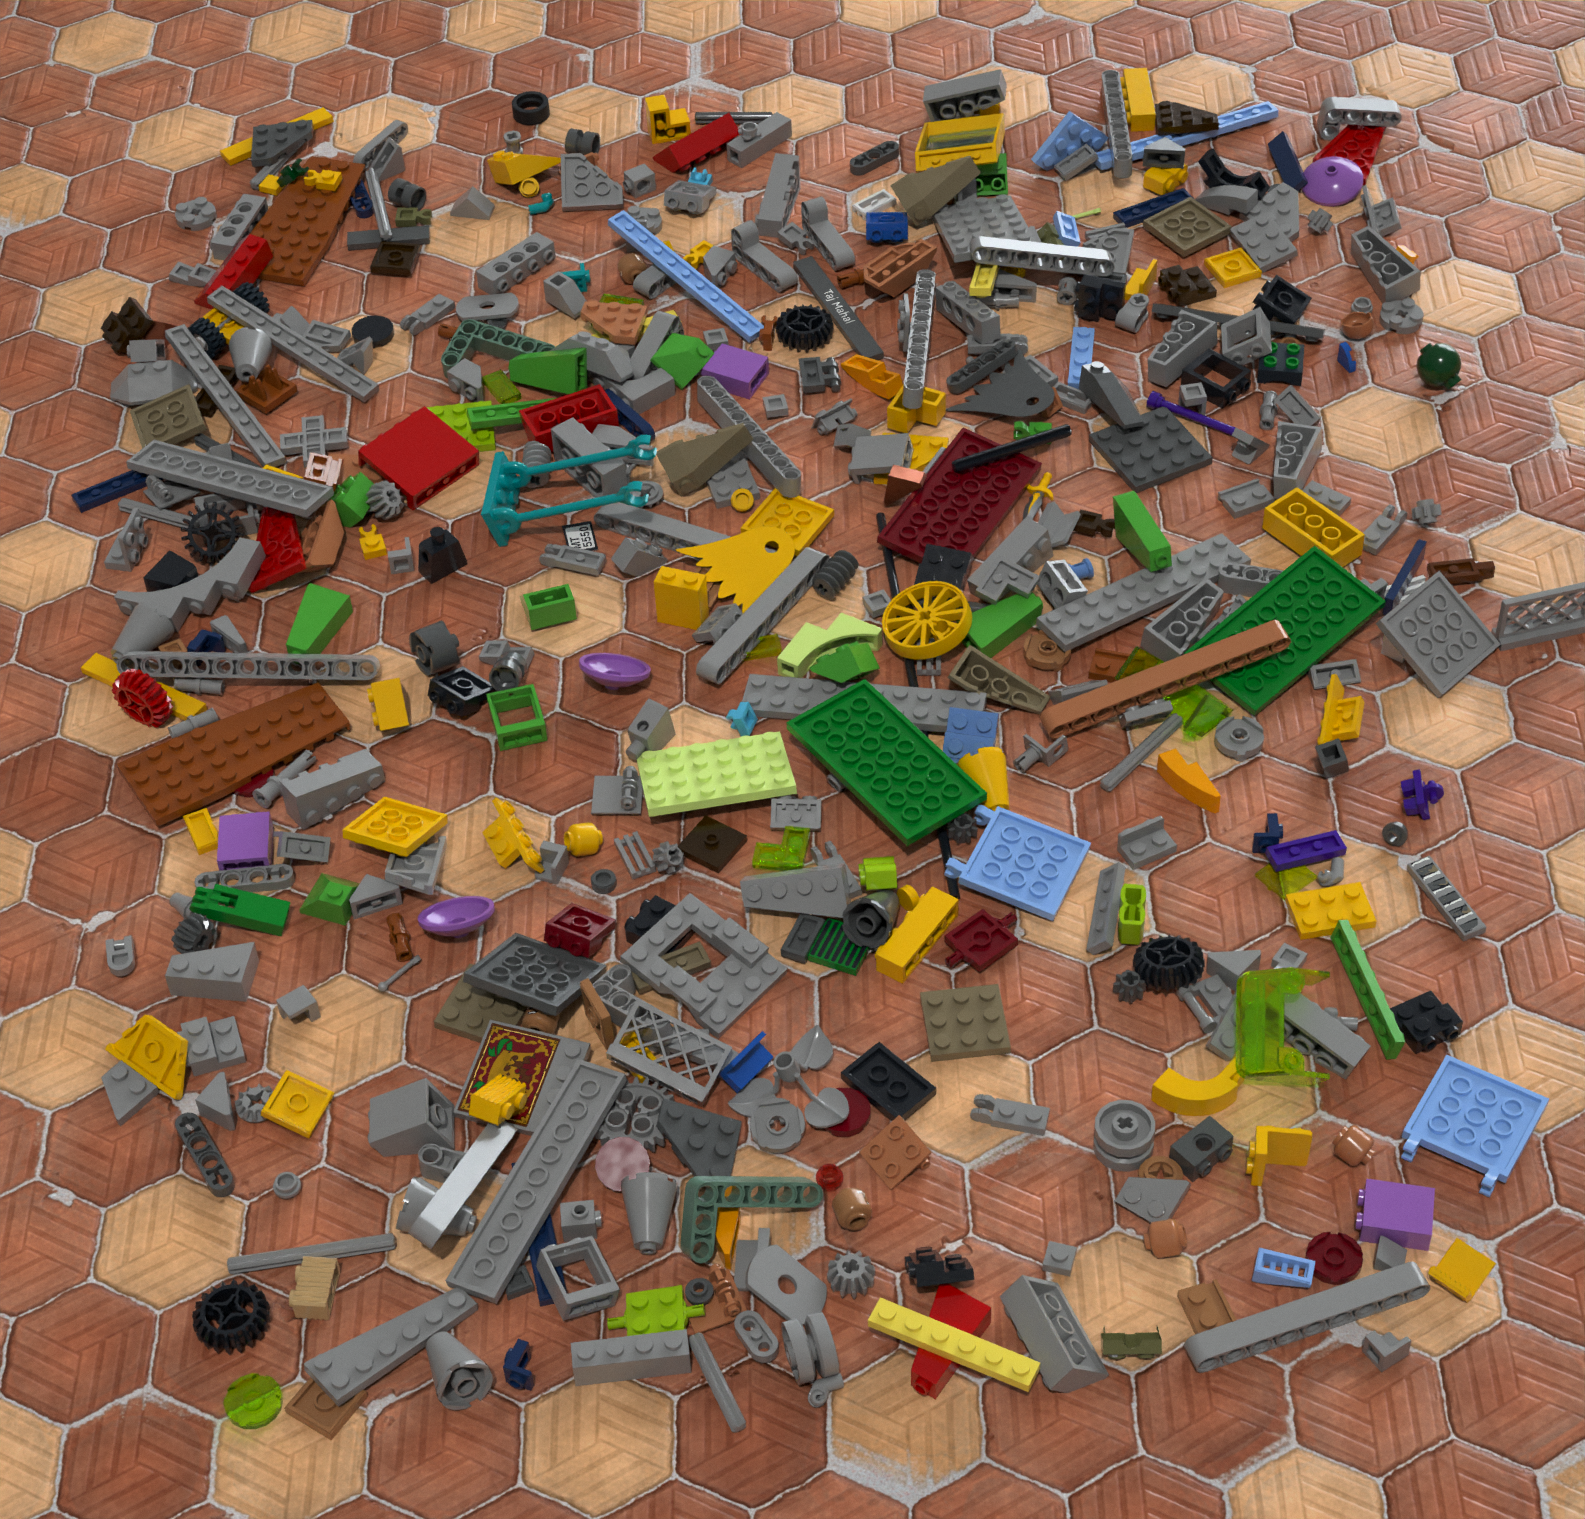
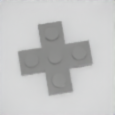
(313, 439)

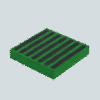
(836, 950)

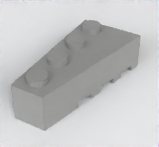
(964, 95)
(779, 195)
(1184, 342)
(1295, 456)
(1026, 546)
(1182, 622)
(331, 787)
(804, 890)
(1322, 1036)

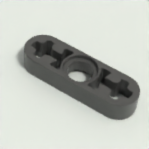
(883, 152)

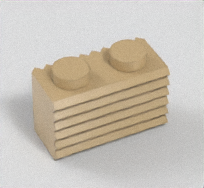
(315, 1287)

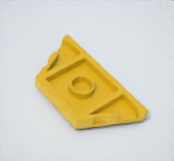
(154, 1053)

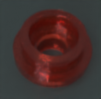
(829, 1171)

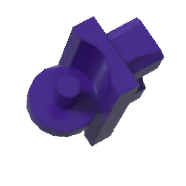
(1424, 793)

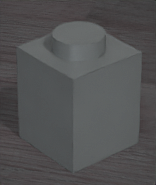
(1332, 758)

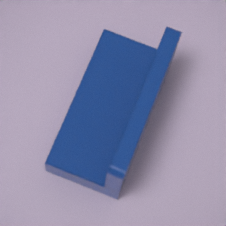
(746, 1064)

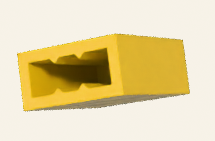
(681, 597)

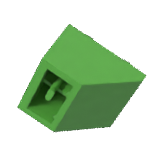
(993, 178)
(352, 498)
(549, 606)
(847, 663)

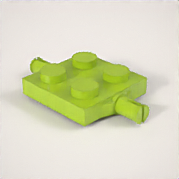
(655, 1311)

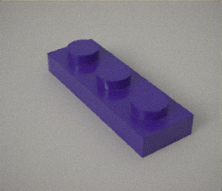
(1305, 850)

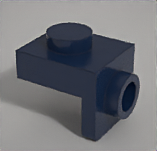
(206, 642)
(1271, 837)
(515, 1366)

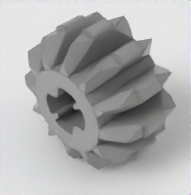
(384, 500)
(851, 1274)

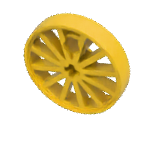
(926, 622)

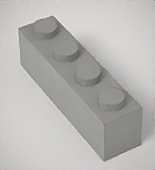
(630, 1357)

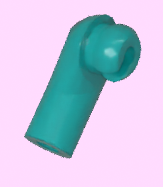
(543, 206)

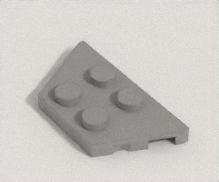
(418, 869)

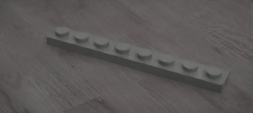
(1289, 330)

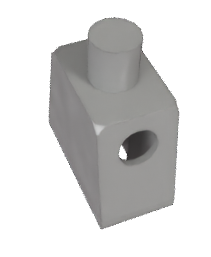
(650, 729)

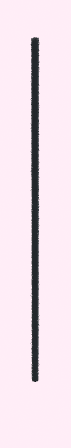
(913, 682)

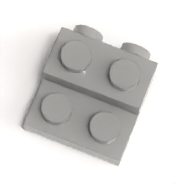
(688, 196)
(212, 1044)

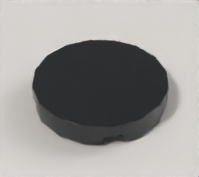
(377, 327)

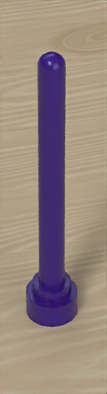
(1156, 401)

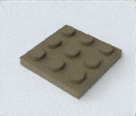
(1187, 226)
(169, 418)
(470, 1010)
(965, 1023)

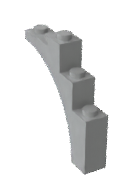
(228, 577)

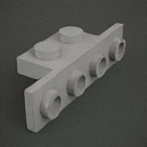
(1382, 216)

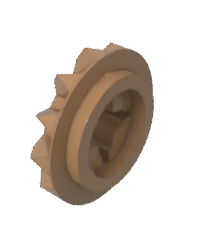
(1152, 1166)

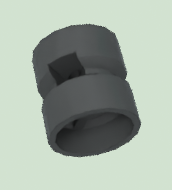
(581, 142)
(406, 194)
(508, 671)

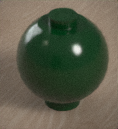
(1439, 365)

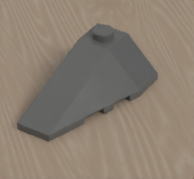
(1109, 394)

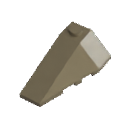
(931, 189)
(697, 460)
(982, 674)

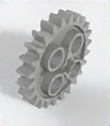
(625, 1110)

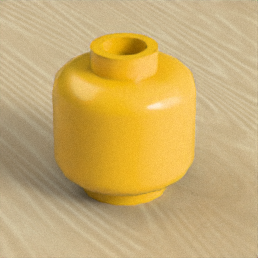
(583, 839)

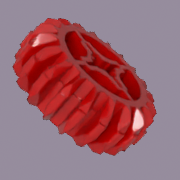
(142, 698)

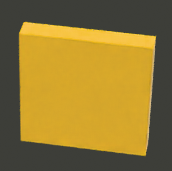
(1232, 267)
(297, 1104)

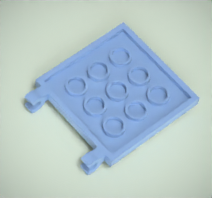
(1021, 862)
(1474, 1120)

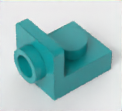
(580, 277)

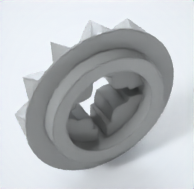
(653, 489)
(244, 1105)

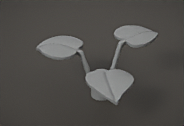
(810, 1052)

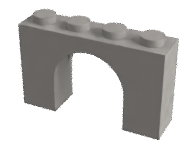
(638, 393)

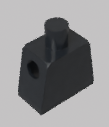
(440, 555)
(170, 572)

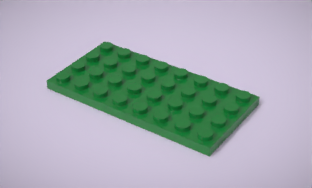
(1318, 610)
(886, 762)

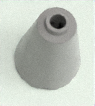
(249, 352)
(142, 632)
(417, 1198)
(648, 1208)
(456, 1372)

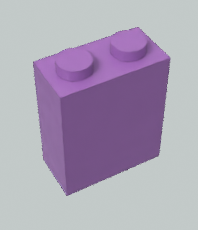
(737, 370)
(245, 840)
(1396, 1212)

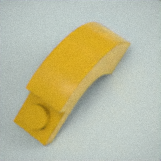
(1197, 1097)

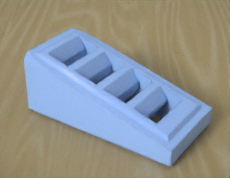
(1274, 1277)

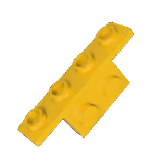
(1341, 716)
(509, 840)

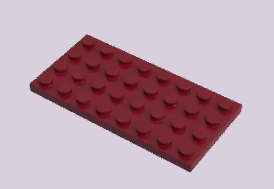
(962, 506)

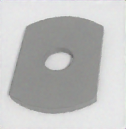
(504, 306)
(763, 1278)

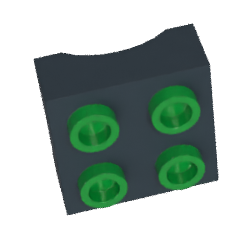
(1282, 364)

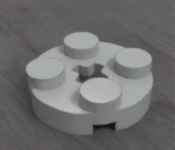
(204, 212)
(652, 215)
(1392, 314)
(1239, 748)
(777, 1141)

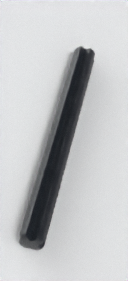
(1011, 448)

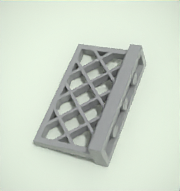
(1547, 625)
(656, 1072)

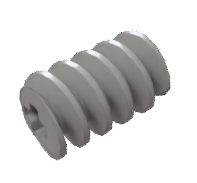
(535, 455)

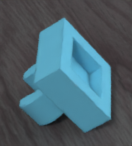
(700, 178)
(743, 718)

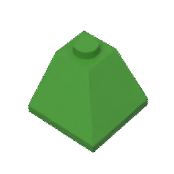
(682, 357)
(330, 899)

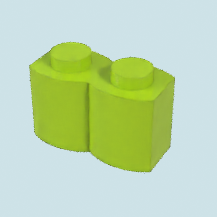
(878, 873)
(1131, 914)

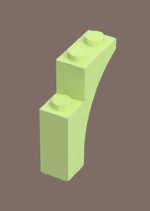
(815, 642)

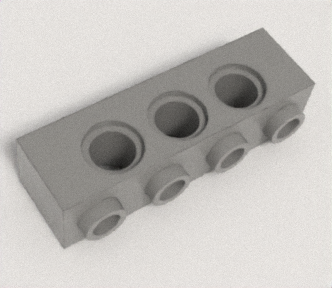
(238, 224)
(516, 264)
(967, 312)

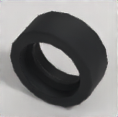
(532, 116)

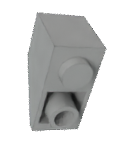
(719, 265)
(564, 294)
(466, 380)
(637, 557)

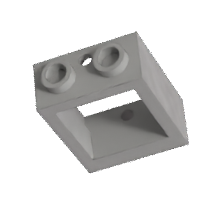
(1241, 328)
(248, 521)
(585, 1300)

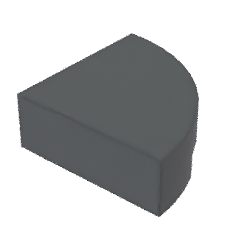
(498, 322)
(519, 1284)

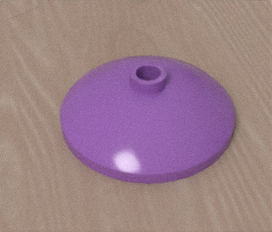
(1332, 181)
(614, 669)
(456, 916)

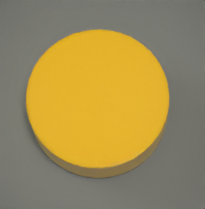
(742, 500)
(908, 897)

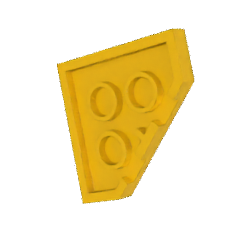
(924, 450)

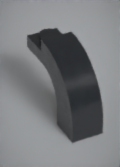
(1219, 175)

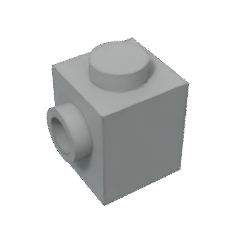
(579, 1219)

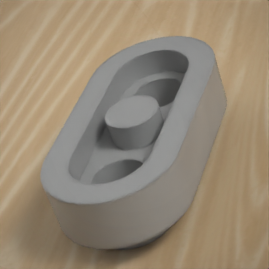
(757, 1338)

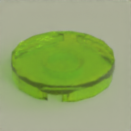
(253, 1401)

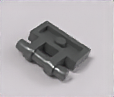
(812, 374)

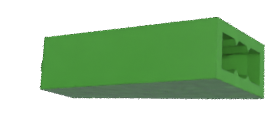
(552, 370)
(1140, 533)
(318, 620)
(1002, 623)

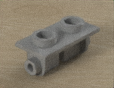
(827, 419)

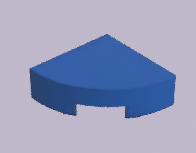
(1344, 357)

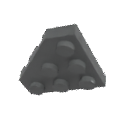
(276, 139)
(700, 1138)

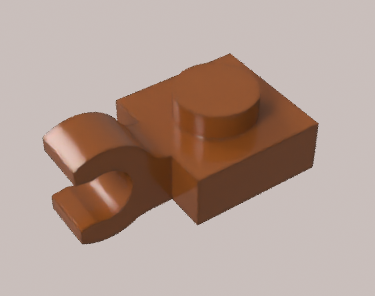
(767, 334)

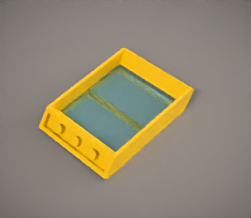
(962, 137)

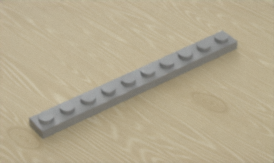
(294, 344)
(225, 396)

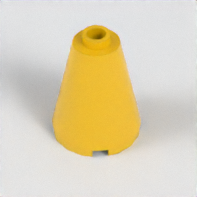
(990, 773)

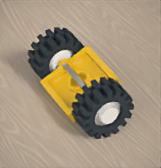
(217, 328)

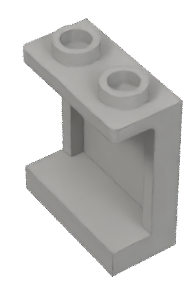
(879, 454)

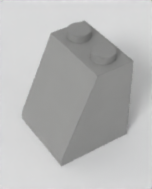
(410, 1119)

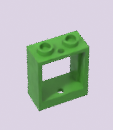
(519, 733)

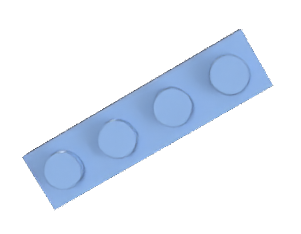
(1080, 353)

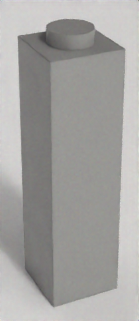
(773, 132)

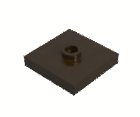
(395, 258)
(712, 844)

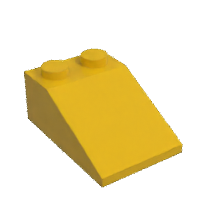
(515, 167)

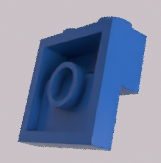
(886, 226)

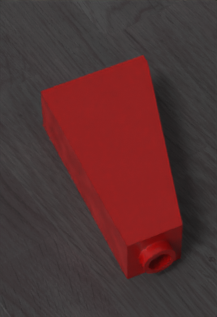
(956, 1309)

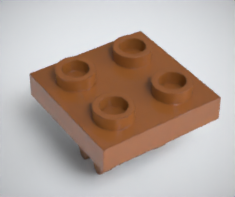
(266, 390)

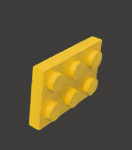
(1319, 910)

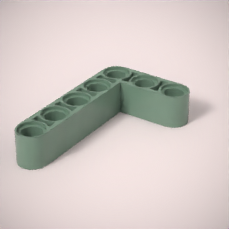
(488, 339)
(739, 1197)

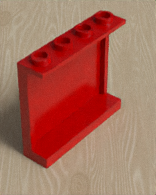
(420, 456)

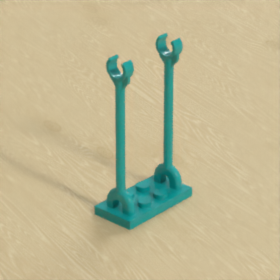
(505, 485)

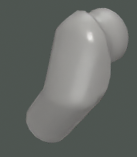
(1334, 876)

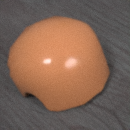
(1357, 325)

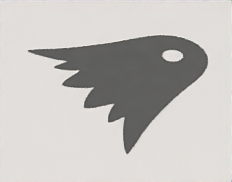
(1010, 392)

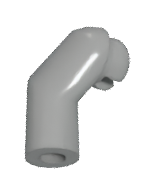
(1349, 1022)
(821, 1388)

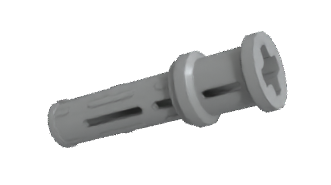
(273, 789)

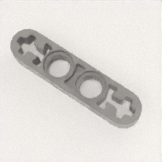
(396, 130)
(245, 876)

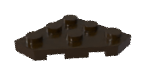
(1180, 118)

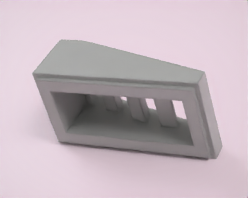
(230, 635)

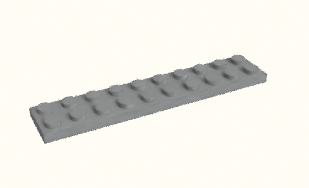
(230, 478)
(1138, 594)
(792, 696)
(536, 1181)

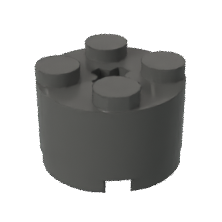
(434, 648)

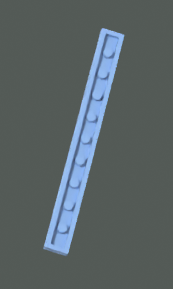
(1227, 123)
(686, 276)

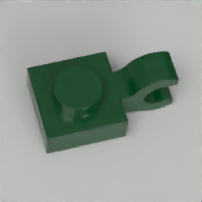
(289, 174)

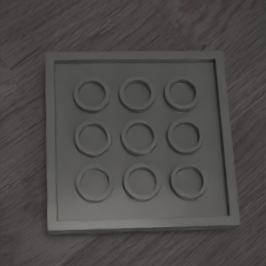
(1151, 452)
(533, 974)

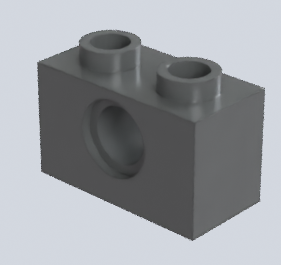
(1205, 1136)

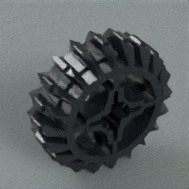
(804, 328)
(213, 517)
(1169, 962)
(235, 1324)

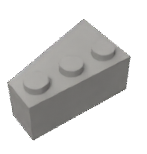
(214, 973)

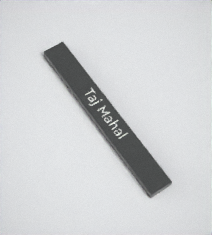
(837, 307)

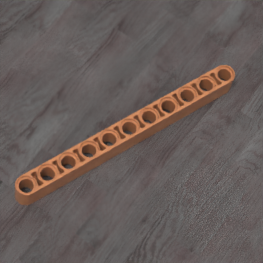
(1165, 679)

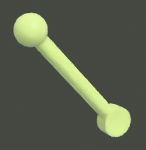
(1095, 211)

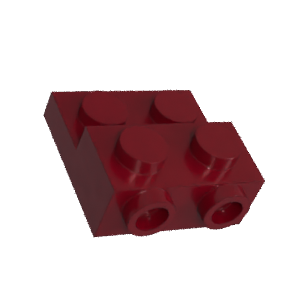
(578, 930)

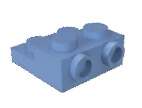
(968, 732)

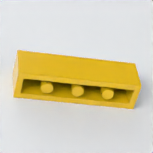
(1138, 99)
(916, 934)

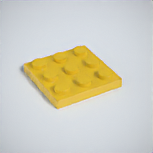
(795, 515)
(395, 826)

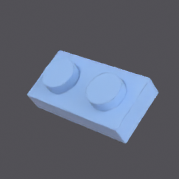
(1066, 229)

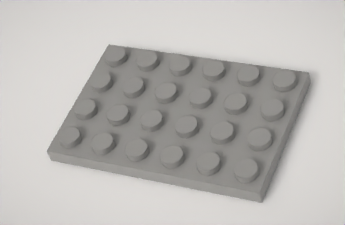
(984, 218)

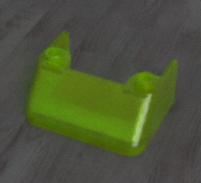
(1194, 704)
(1261, 1026)

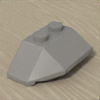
(602, 356)
(150, 380)

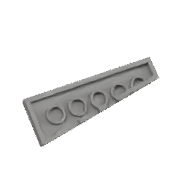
(371, 1355)

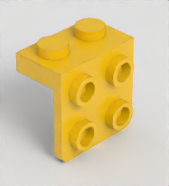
(1278, 1147)

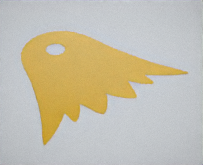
(744, 562)

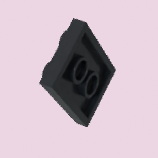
(888, 1082)

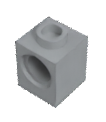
(639, 181)

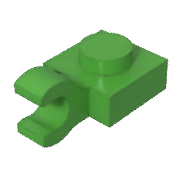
(1033, 428)

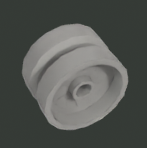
(1124, 1135)
(810, 1348)

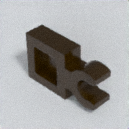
(1092, 522)

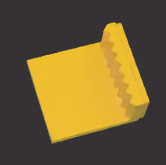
(1462, 1270)

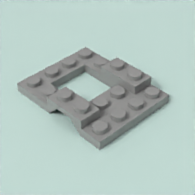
(729, 988)

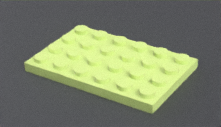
(715, 774)

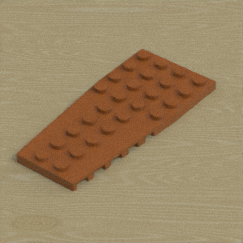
(305, 222)
(228, 752)

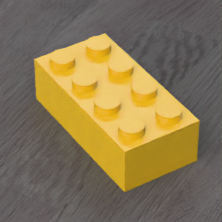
(1304, 522)

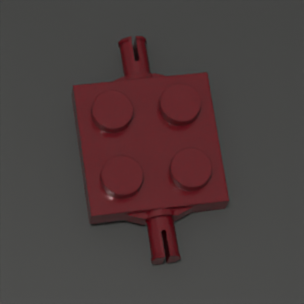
(981, 940)

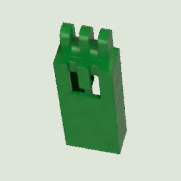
(250, 909)

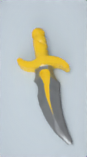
(1038, 493)

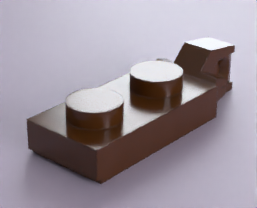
(1462, 570)

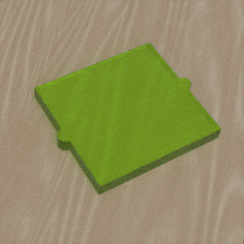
(1285, 881)

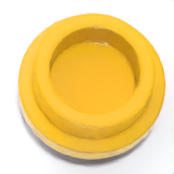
(529, 187)

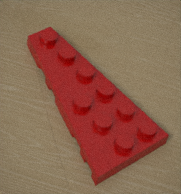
(1357, 144)
(282, 548)

